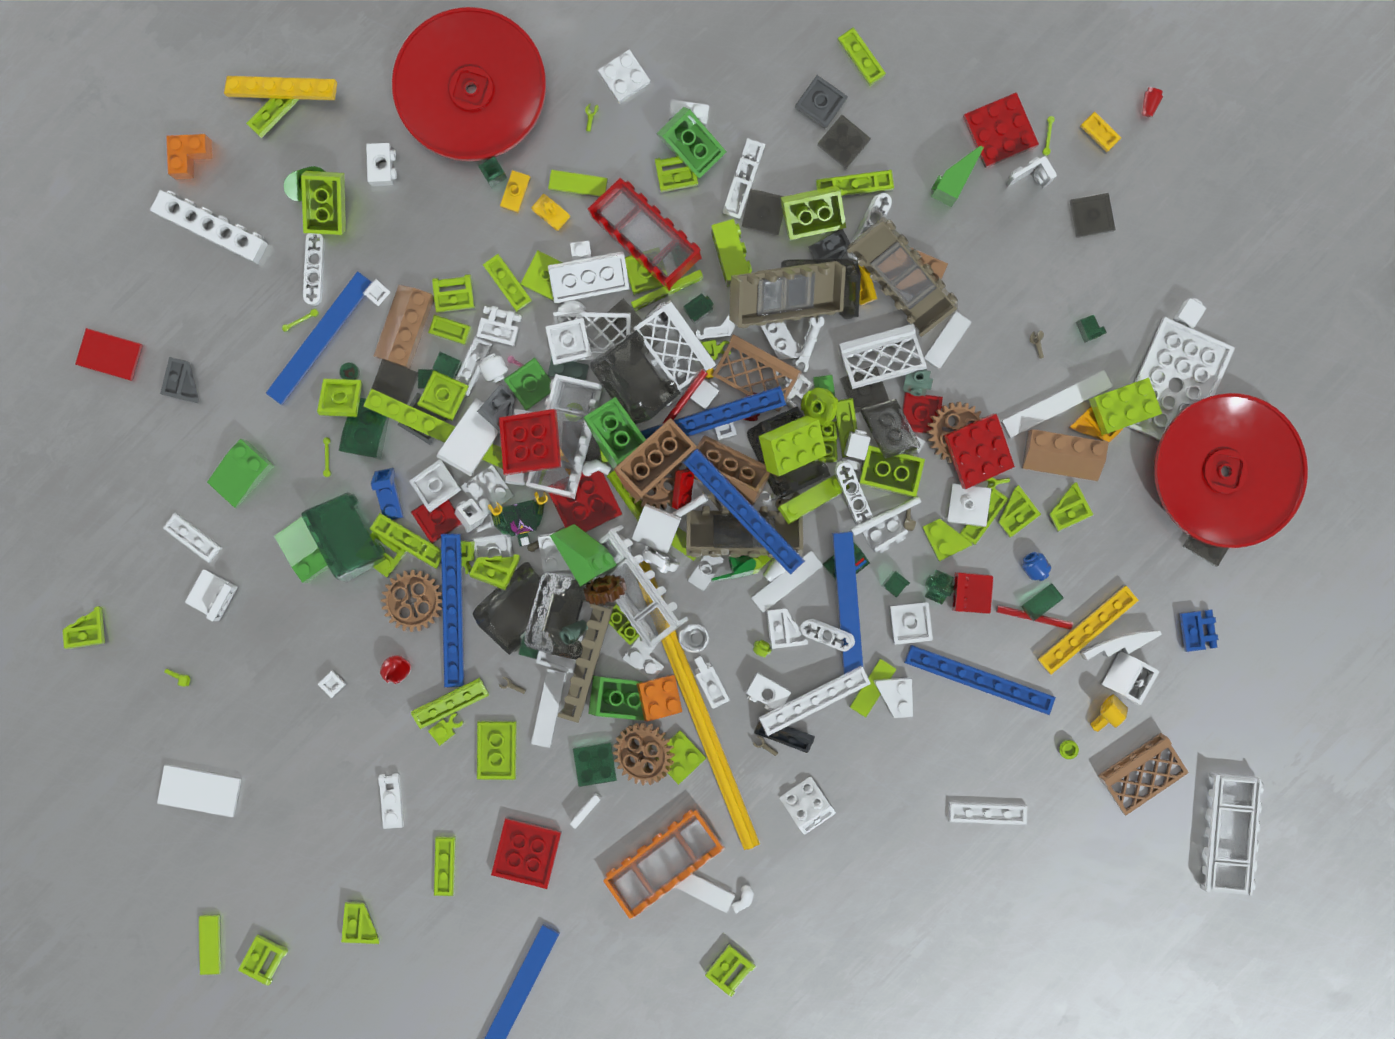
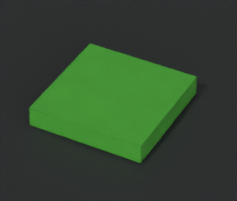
(529, 383)

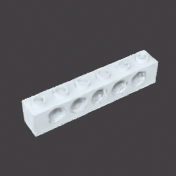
(164, 206)

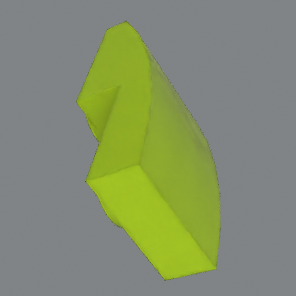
(829, 435)
(622, 625)

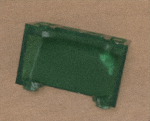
(343, 537)

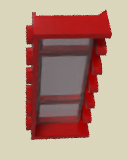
(645, 233)

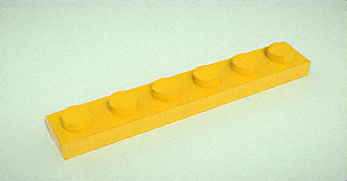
(280, 88)
(1088, 630)

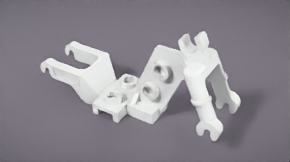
(778, 337)

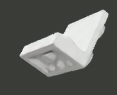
(1041, 168)
(211, 595)
(807, 805)

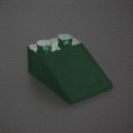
(364, 433)

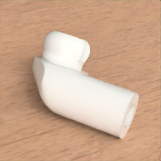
(594, 466)
(746, 899)

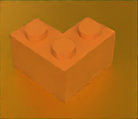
(182, 152)

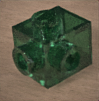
(939, 586)

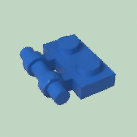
(1193, 633)

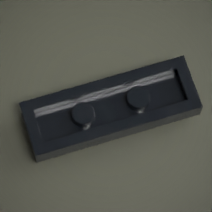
(788, 736)

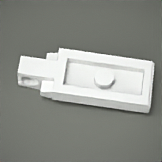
(710, 683)

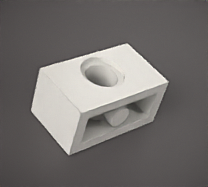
(375, 154)
(760, 683)

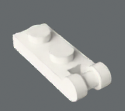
(391, 801)

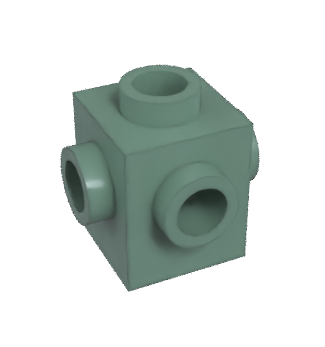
(918, 382)

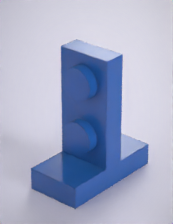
(387, 493)

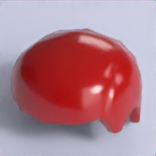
(395, 669)

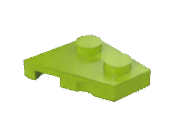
(944, 539)

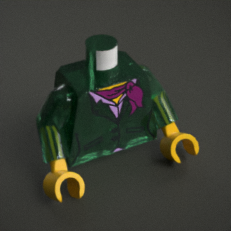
(519, 518)

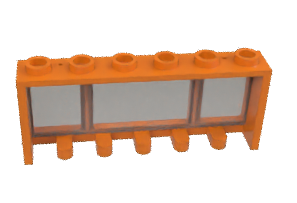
(663, 863)

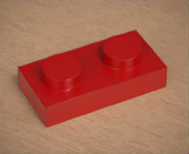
(682, 488)

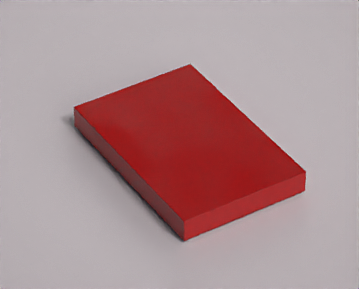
(109, 354)

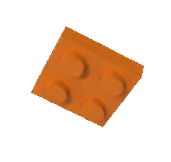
(659, 697)

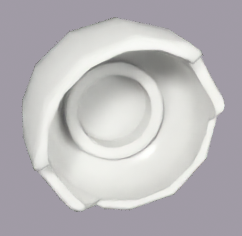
(570, 306)
(693, 638)

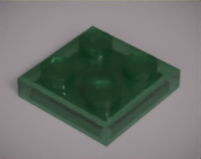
(594, 764)

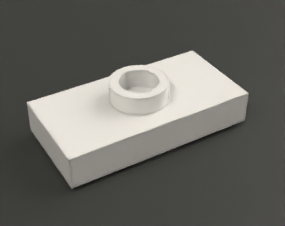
(705, 571)

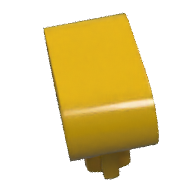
(550, 212)
(1112, 712)

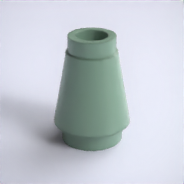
(573, 632)

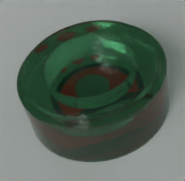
(349, 371)

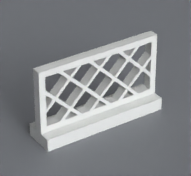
(685, 332)
(881, 341)
(596, 351)

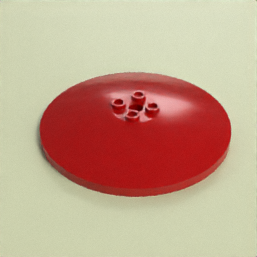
(463, 50)
(1263, 463)

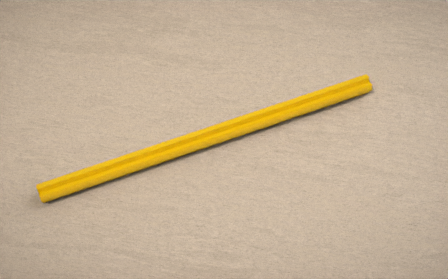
(708, 735)

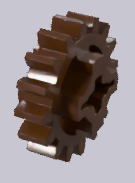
(605, 589)

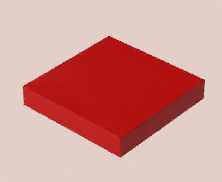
(920, 409)
(438, 521)

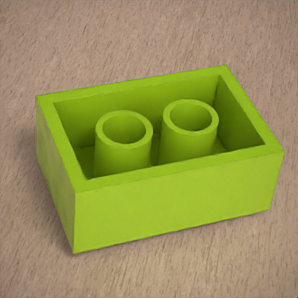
(323, 202)
(813, 212)
(730, 249)
(1125, 406)
(792, 445)
(894, 474)

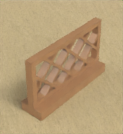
(760, 356)
(1138, 759)

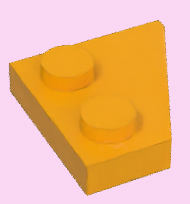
(1088, 425)

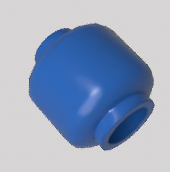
(1036, 566)

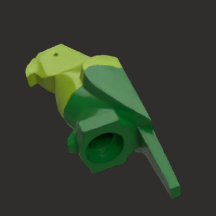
(744, 566)

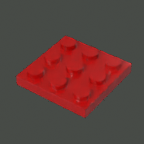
(1001, 129)
(530, 442)
(979, 451)
(592, 504)
(526, 853)

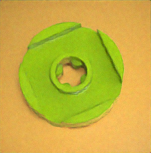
(828, 405)

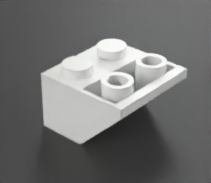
(1130, 678)

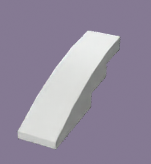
(743, 178)
(1126, 642)

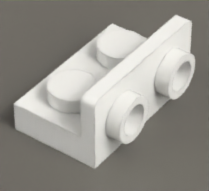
(885, 533)

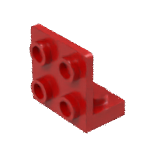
(972, 593)

